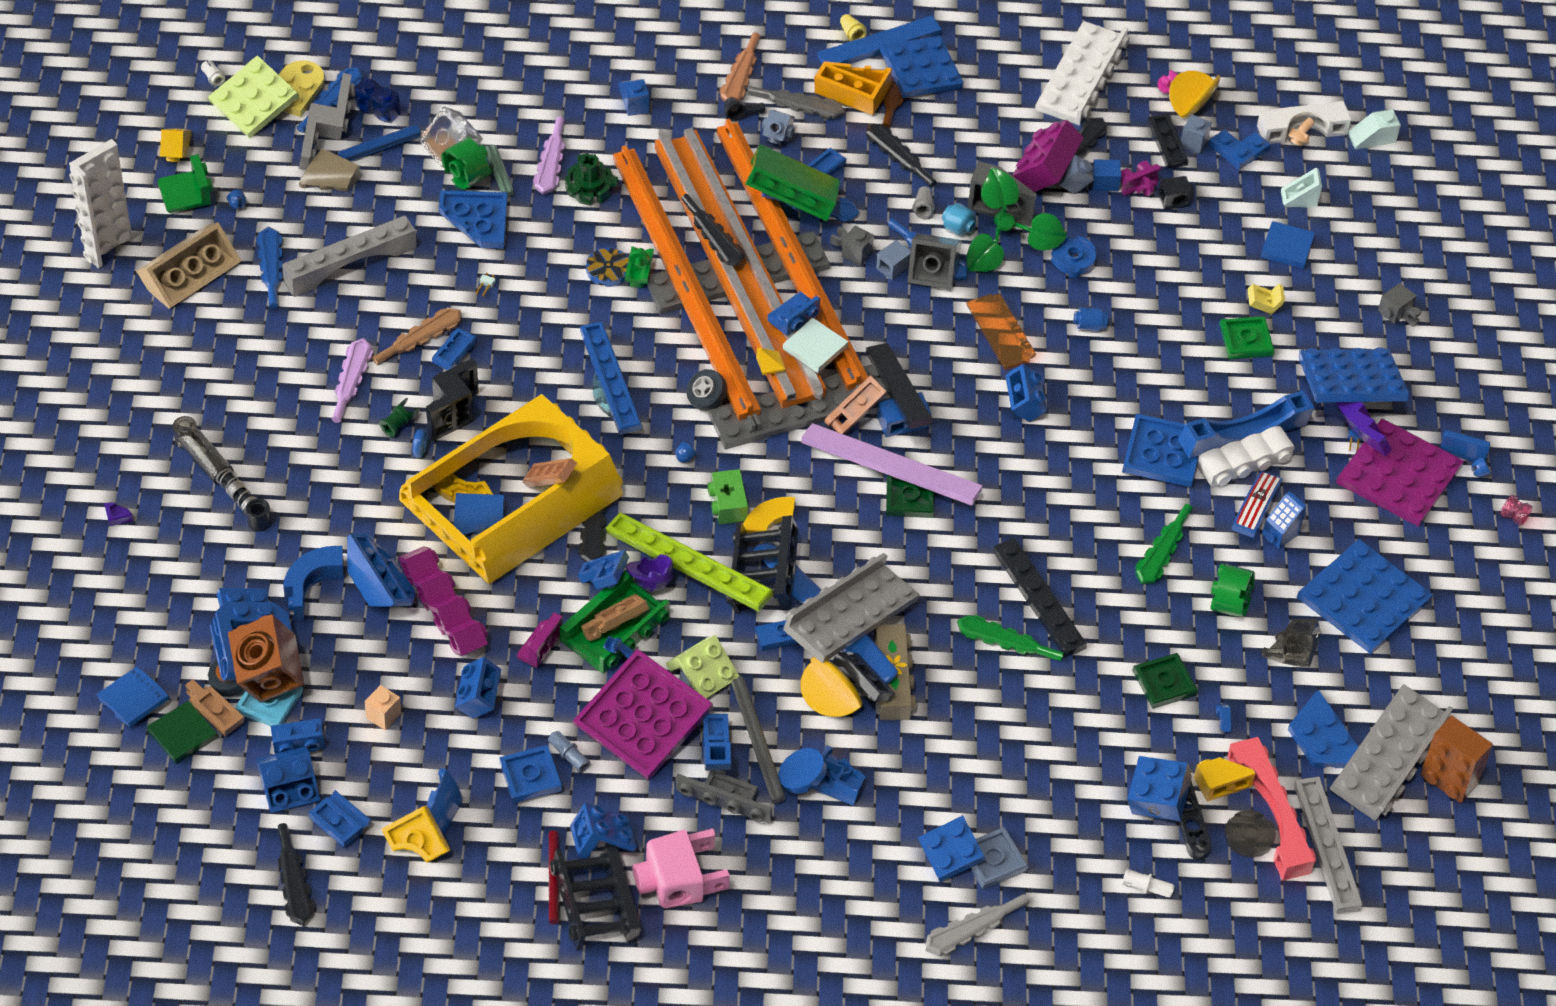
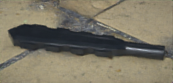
(1091, 131)
(892, 145)
(718, 240)
(593, 537)
(296, 891)

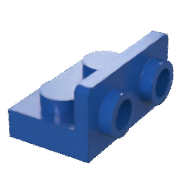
(794, 313)
(298, 735)

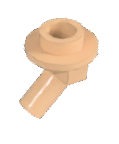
(1299, 136)

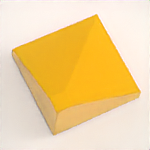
(769, 361)

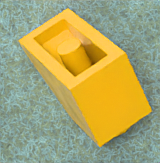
(174, 143)
(1222, 777)

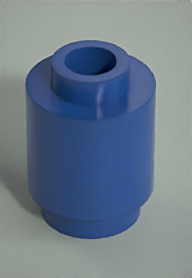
(1090, 319)

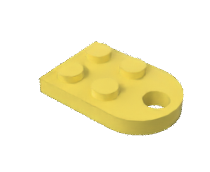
(304, 84)

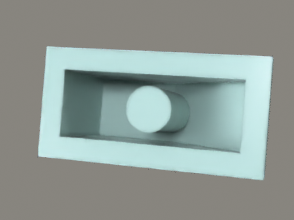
(1375, 130)

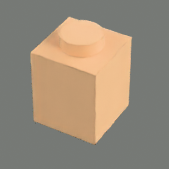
(382, 707)

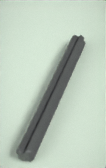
(758, 740)

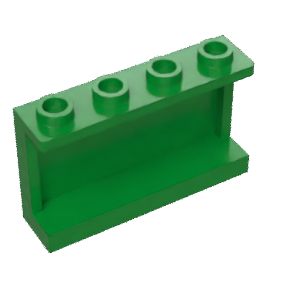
(793, 182)
(630, 631)

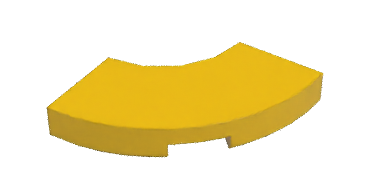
(452, 484)
(769, 513)

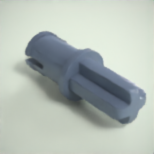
(569, 751)

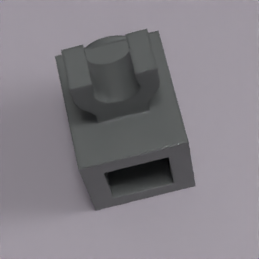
(856, 244)
(1398, 304)

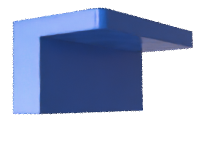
(1464, 446)

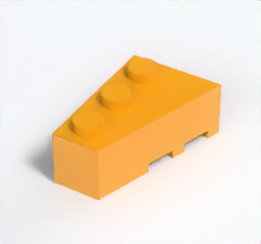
(853, 86)

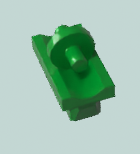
(639, 266)

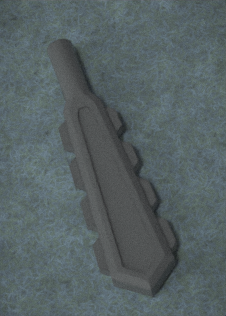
(811, 104)

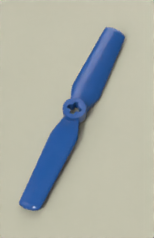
(805, 588)

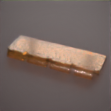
(1001, 330)

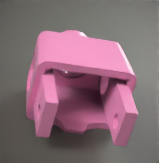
(674, 871)

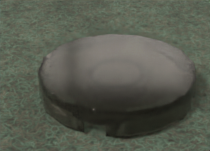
(1250, 834)

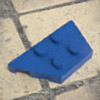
(1322, 734)

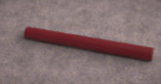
(553, 884)

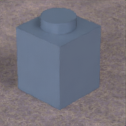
(1195, 134)
(1077, 175)
(893, 260)

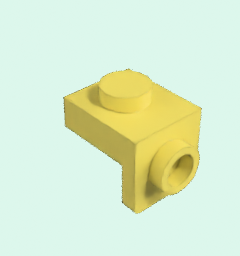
(1266, 299)

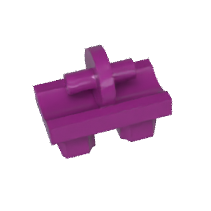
(1140, 181)

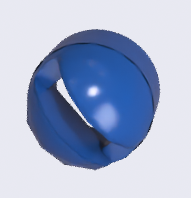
(236, 199)
(684, 452)
(1480, 468)

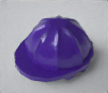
(651, 574)

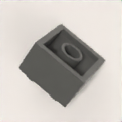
(934, 260)

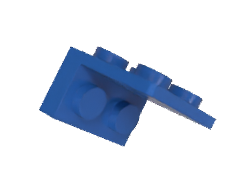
(597, 824)

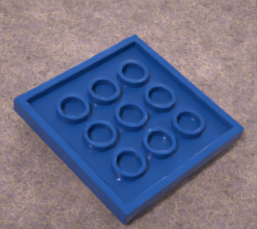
(1353, 375)
(1364, 596)

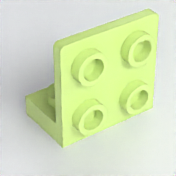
(705, 666)

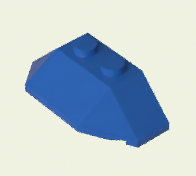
(377, 573)

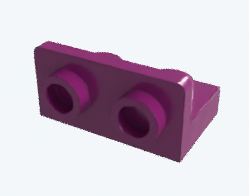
(541, 641)

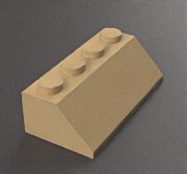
(189, 265)

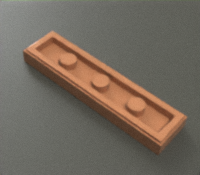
(549, 472)

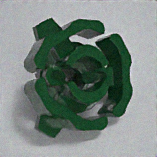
(588, 178)

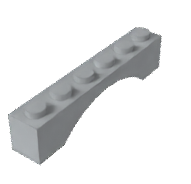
(311, 269)

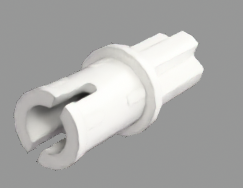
(1147, 883)

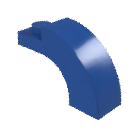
(716, 743)

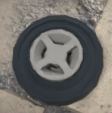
(701, 383)

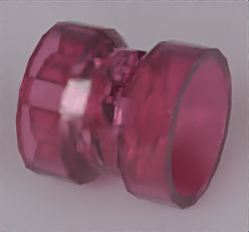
(1516, 510)

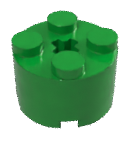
(466, 163)
(1232, 590)

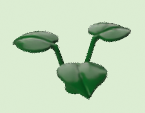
(996, 192)

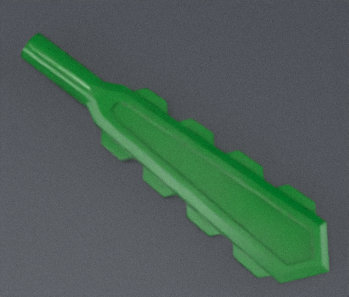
(1157, 557)
(992, 633)

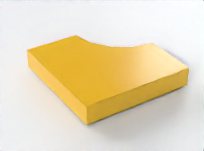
(417, 833)

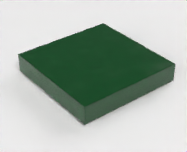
(908, 499)
(1165, 680)
(182, 732)

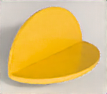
(1191, 91)
(829, 690)

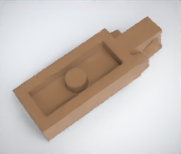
(614, 616)
(214, 708)

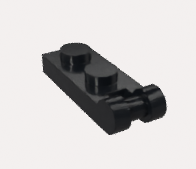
(864, 676)

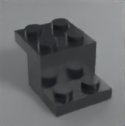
(452, 399)

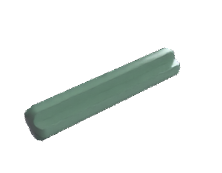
(499, 170)

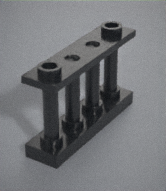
(784, 552)
(614, 881)

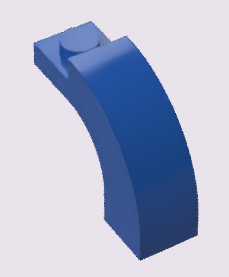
(309, 569)

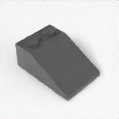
(1021, 210)

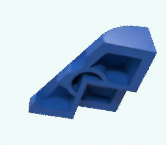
(477, 512)
(841, 779)
(445, 800)

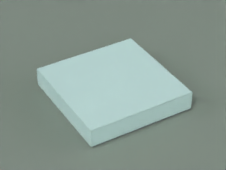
(815, 345)

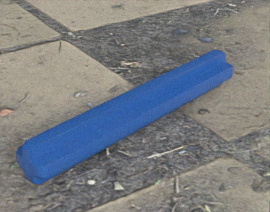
(380, 143)

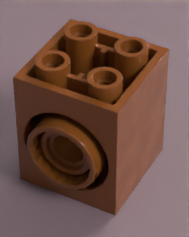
(266, 658)

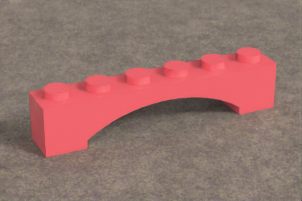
(1293, 855)

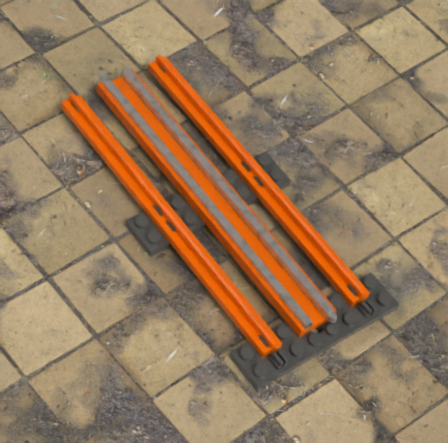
(746, 286)

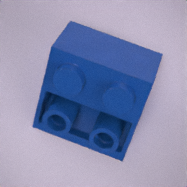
(288, 779)

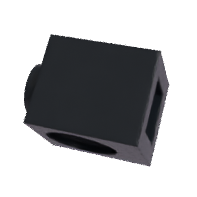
(1175, 192)

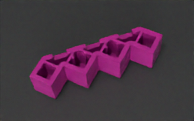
(437, 594)

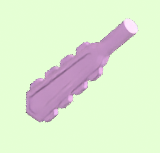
(549, 168)
(353, 367)

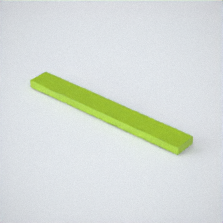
(690, 561)

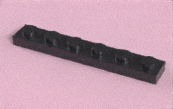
(1039, 597)

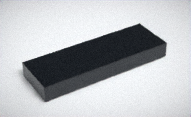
(1167, 141)

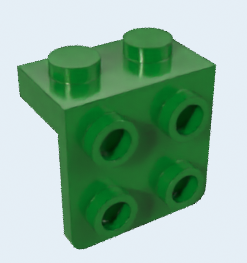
(186, 189)

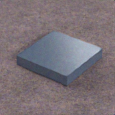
(1002, 859)

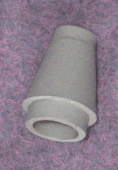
(923, 204)

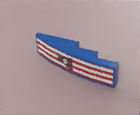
(1257, 504)

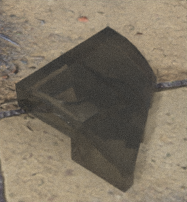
(1296, 643)

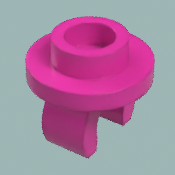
(1165, 82)

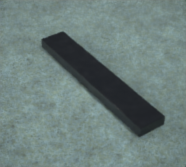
(899, 386)

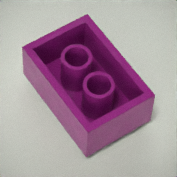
(1048, 155)

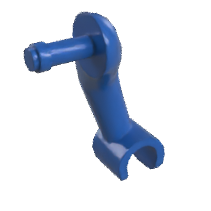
(613, 645)

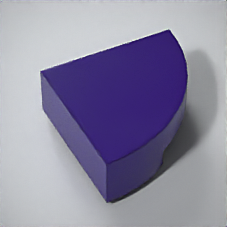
(117, 514)

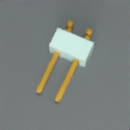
(487, 281)

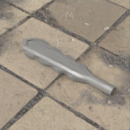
(959, 932)

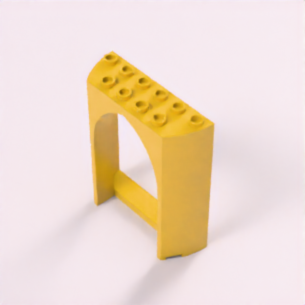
(538, 522)

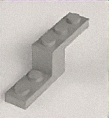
(326, 121)

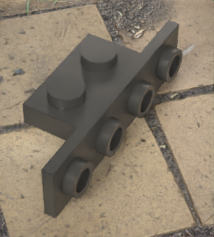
(727, 793)

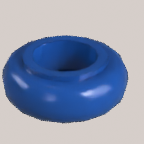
(419, 443)

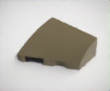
(330, 172)

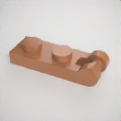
(856, 405)

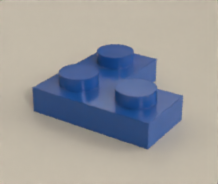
(1239, 152)
(604, 570)

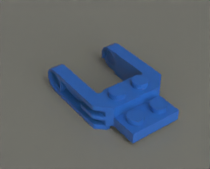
(235, 609)

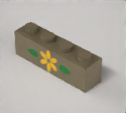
(894, 644)

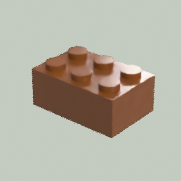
(1456, 759)

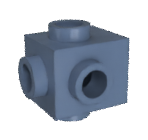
(771, 123)

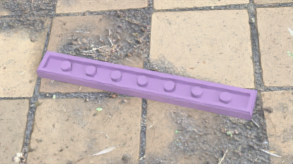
(892, 464)

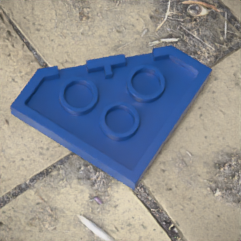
(477, 215)

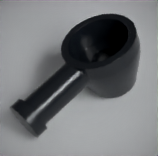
(736, 110)

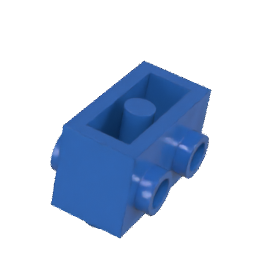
(1026, 393)
(478, 688)

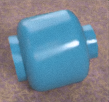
(959, 219)

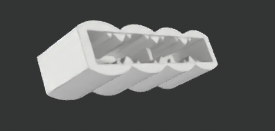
(1244, 456)

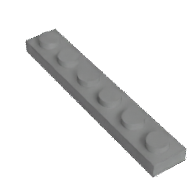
(1328, 845)

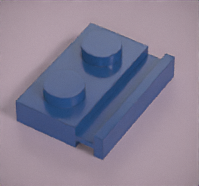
(339, 819)

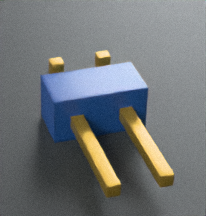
(1353, 436)

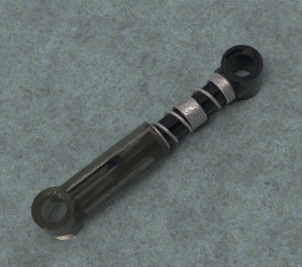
(221, 472)

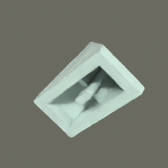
(1303, 191)

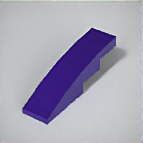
(1363, 425)

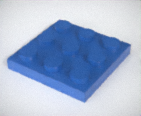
(921, 66)
(1157, 453)

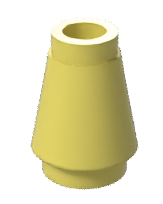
(852, 27)

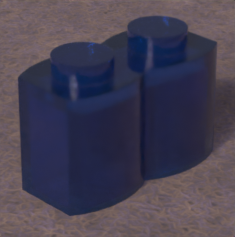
(377, 100)

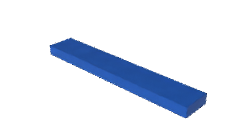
(871, 45)
(610, 378)

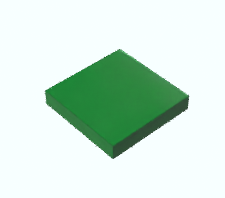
(1246, 337)

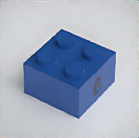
(1159, 788)

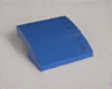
(133, 696)

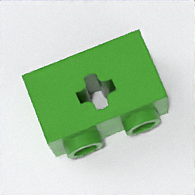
(728, 496)

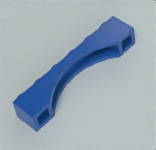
(1205, 434)

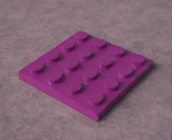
(1406, 479)
(643, 714)

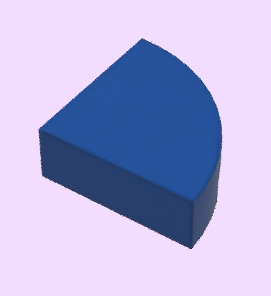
(1224, 712)

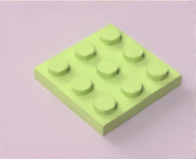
(253, 97)

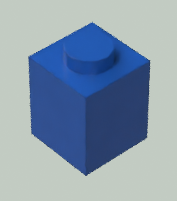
(1106, 175)

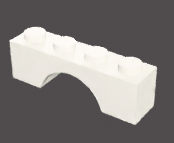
(1328, 118)

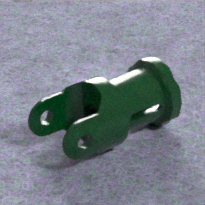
(397, 419)

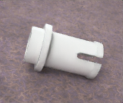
(215, 76)

